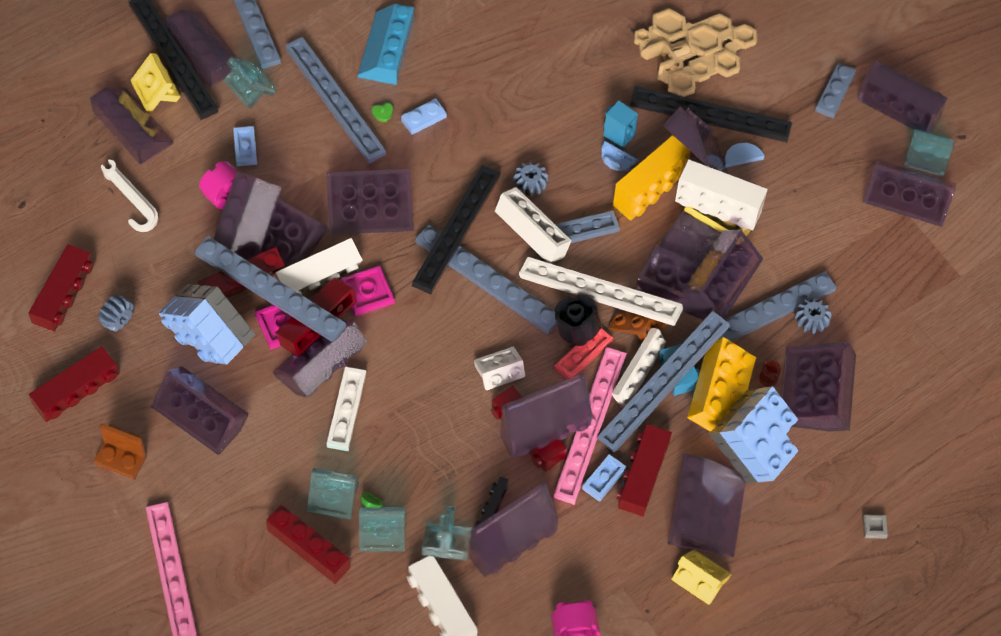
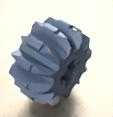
(530, 178)
(116, 312)
(813, 316)

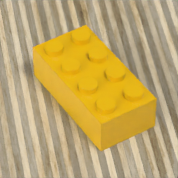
(651, 178)
(720, 383)

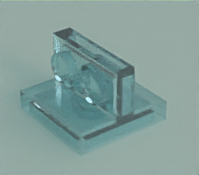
(247, 82)
(929, 152)
(332, 493)
(381, 528)
(445, 538)

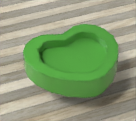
(383, 112)
(370, 500)

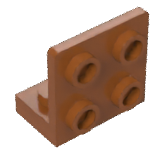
(634, 323)
(120, 451)

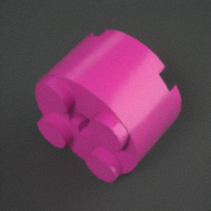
(217, 183)
(575, 619)

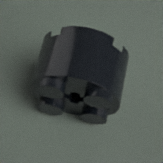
(577, 319)

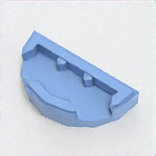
(742, 153)
(616, 158)

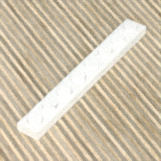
(601, 291)

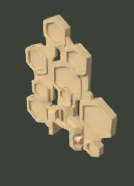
(701, 40)

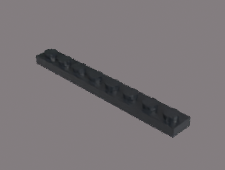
(174, 58)
(713, 114)
(456, 230)

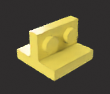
(154, 83)
(700, 576)

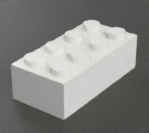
(720, 195)

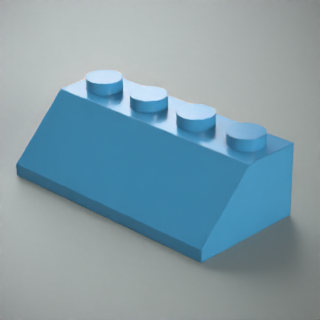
(387, 44)

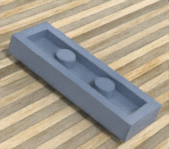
(835, 90)
(590, 226)

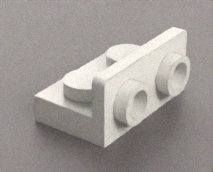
(500, 368)

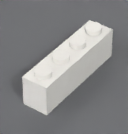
(532, 225)
(320, 267)
(440, 598)

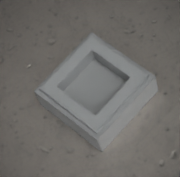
(875, 526)

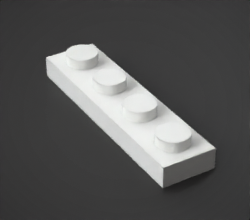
(639, 367)
(346, 409)

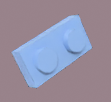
(423, 116)
(245, 146)
(604, 478)

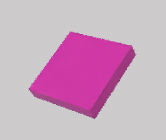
(370, 290)
(270, 320)

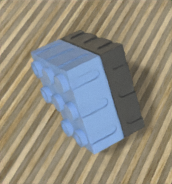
(207, 322)
(756, 435)

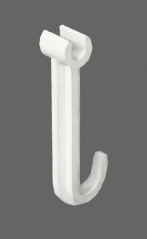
(134, 196)

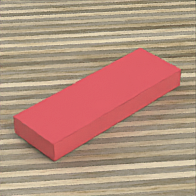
(581, 356)

